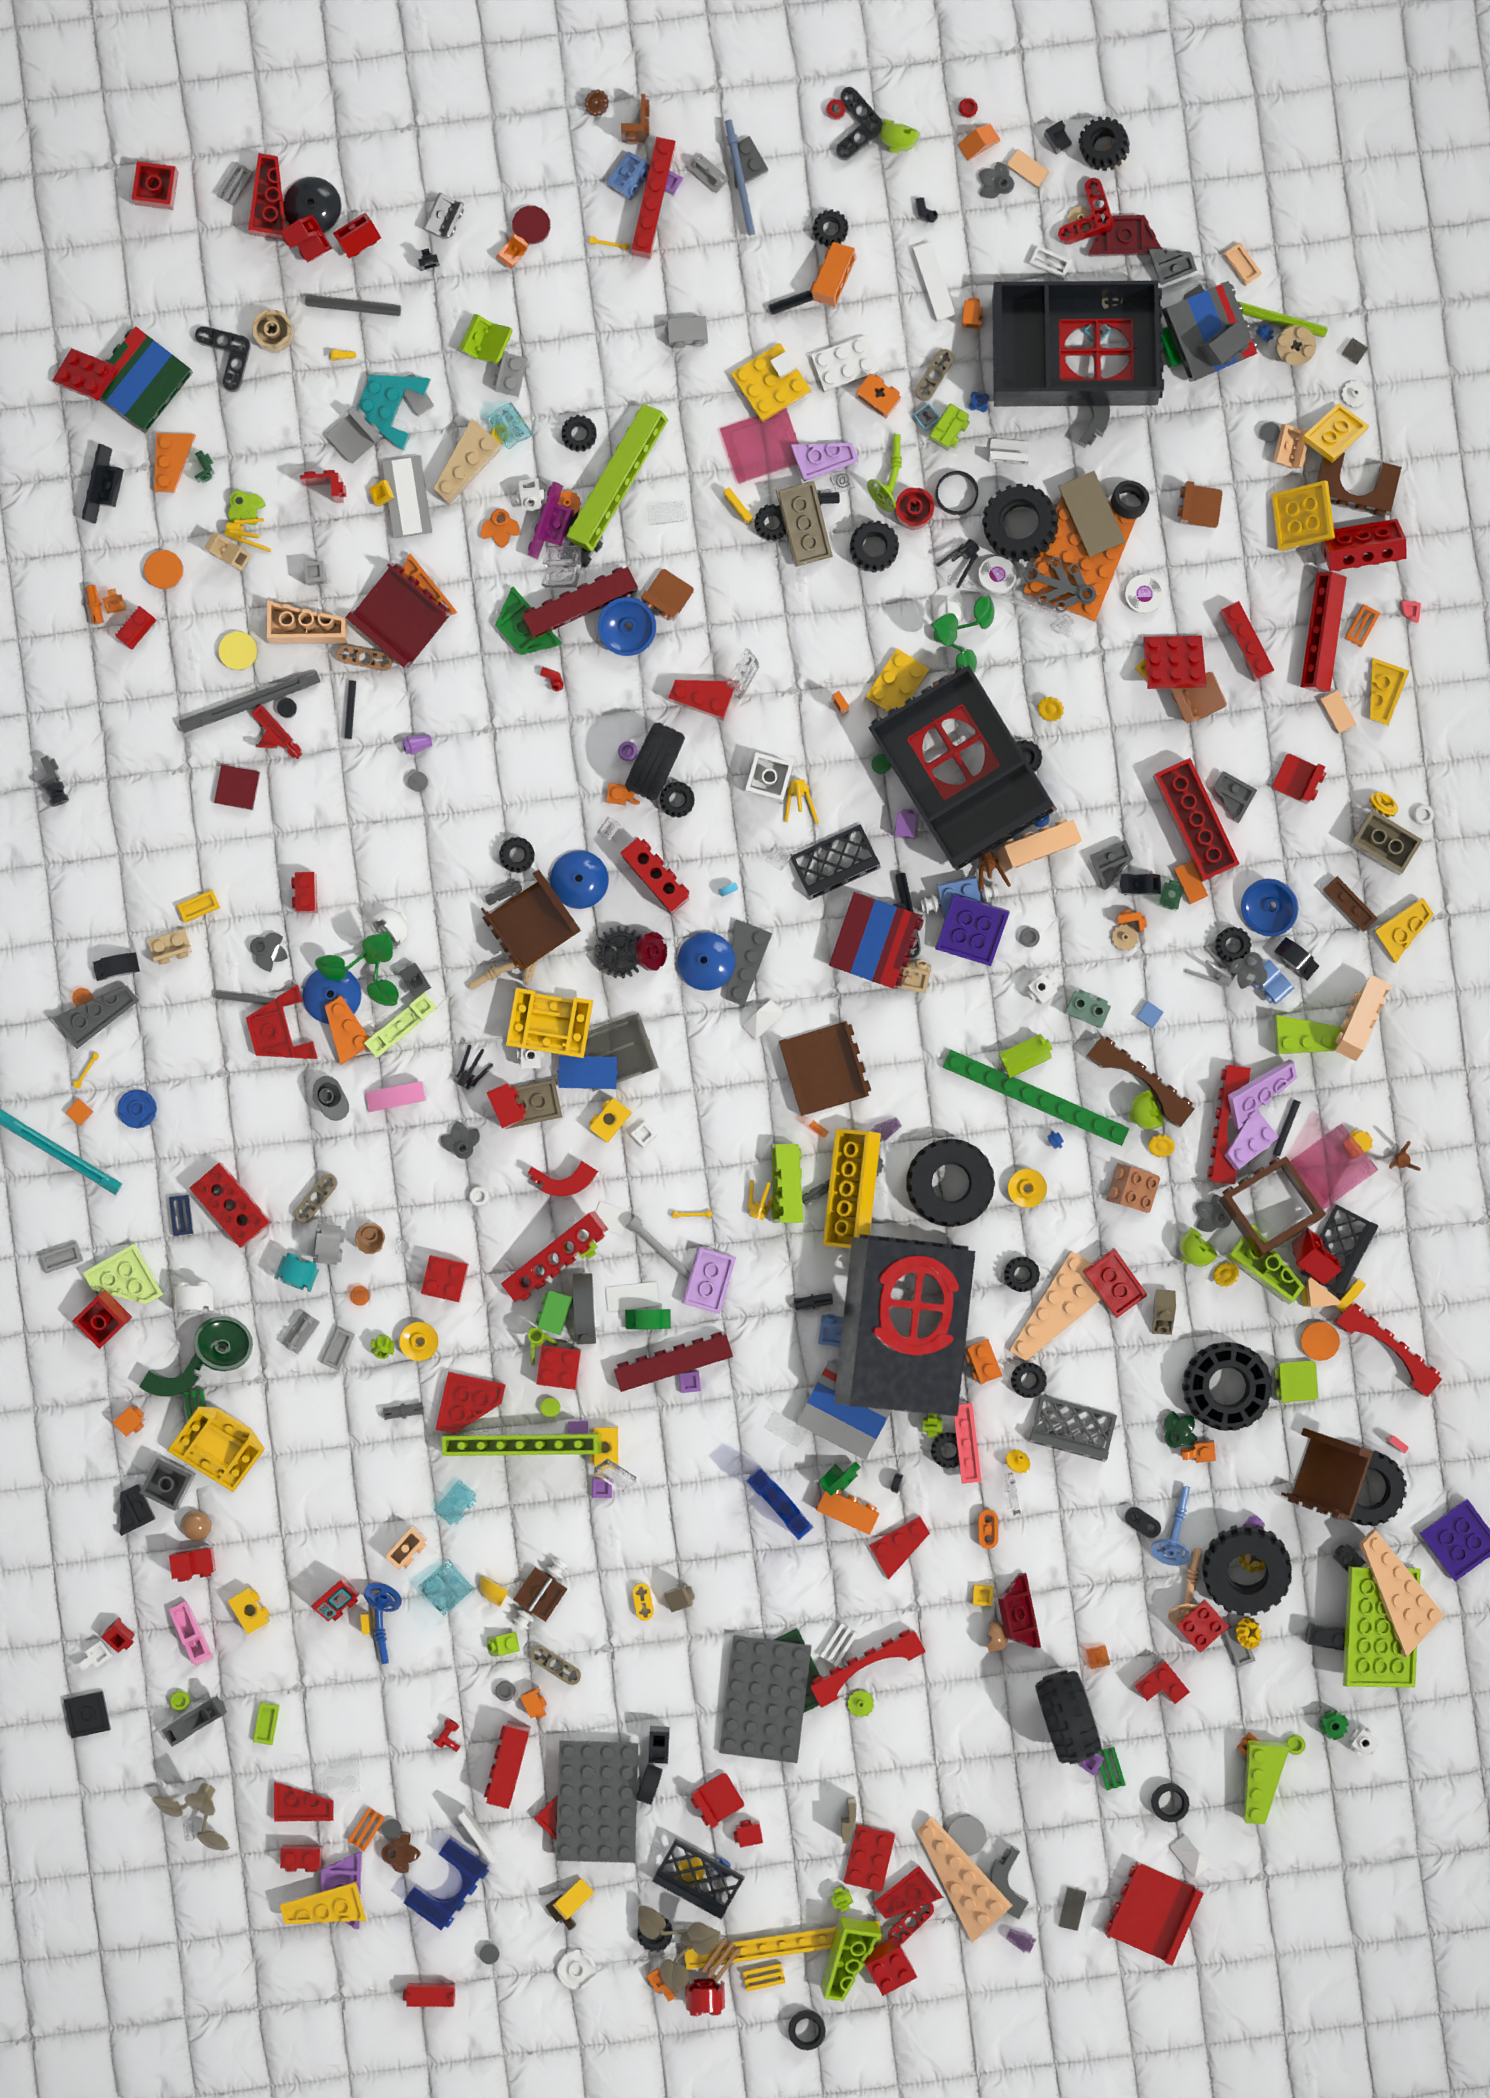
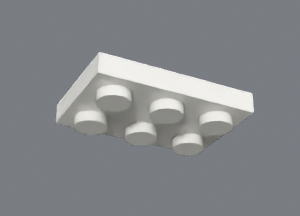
(844, 363)

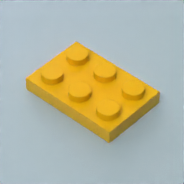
(1335, 432)
(897, 681)

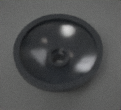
(326, 205)

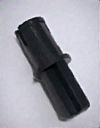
(828, 497)
(813, 1301)

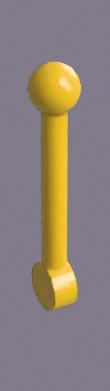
(593, 241)
(77, 1084)
(708, 1214)

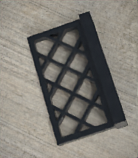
(846, 874)
(1356, 1253)
(686, 1889)

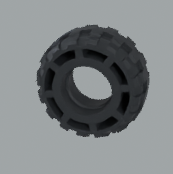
(1068, 1717)

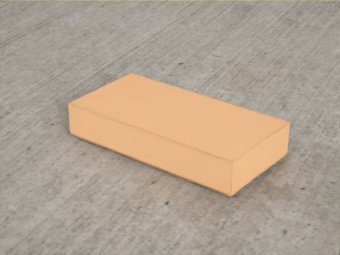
(1027, 168)
(1242, 263)
(1338, 711)

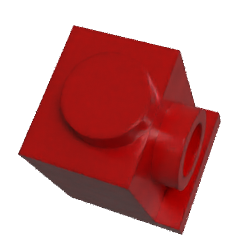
(118, 1636)

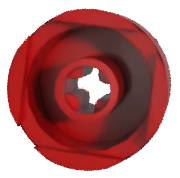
(903, 513)
(705, 1997)

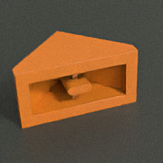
(978, 141)

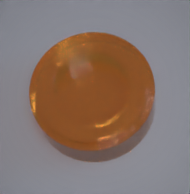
(82, 996)
(360, 1295)

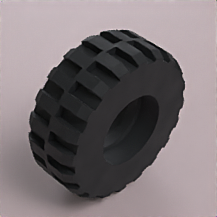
(950, 1212)
(1256, 1378)
(1253, 1597)

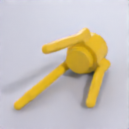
(236, 532)
(798, 788)
(758, 1209)

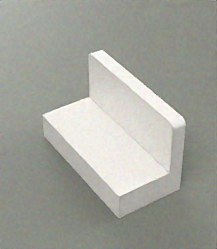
(1009, 451)

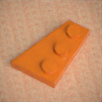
(170, 459)
(346, 1029)

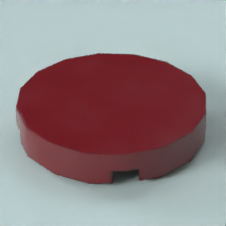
(531, 224)
(651, 951)

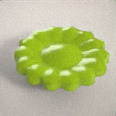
(860, 1703)

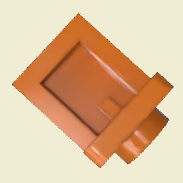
(513, 251)
(1128, 917)

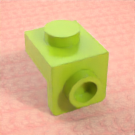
(503, 1644)

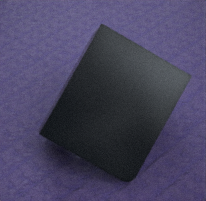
(1057, 137)

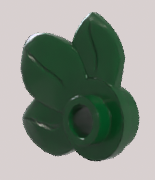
(1181, 1428)

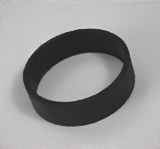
(962, 474)

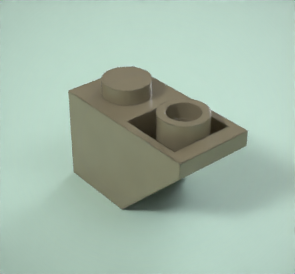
(1164, 1312)
(679, 1597)

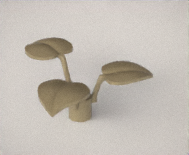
(201, 1802)
(698, 1936)

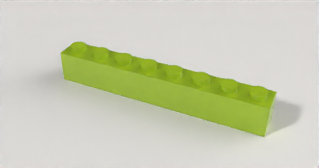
(617, 477)
(521, 1444)

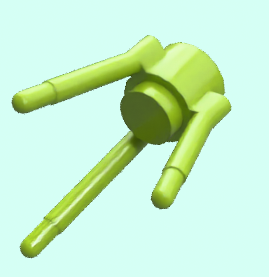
(537, 1338)

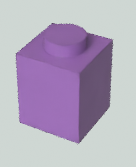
(905, 824)

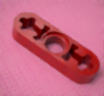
(897, 1929)

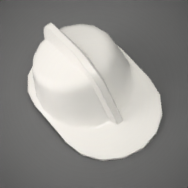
(948, 601)

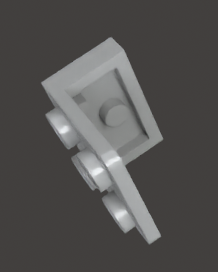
(354, 435)

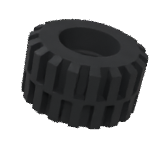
(1100, 129)
(879, 530)

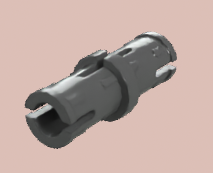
(403, 1411)

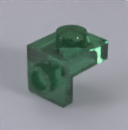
(206, 462)

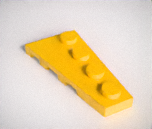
(328, 1906)

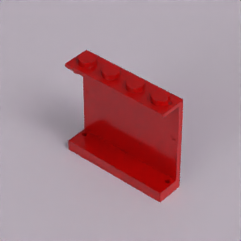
(1153, 1912)

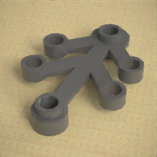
(1063, 586)

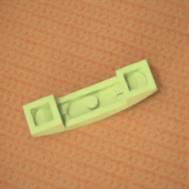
(400, 1025)

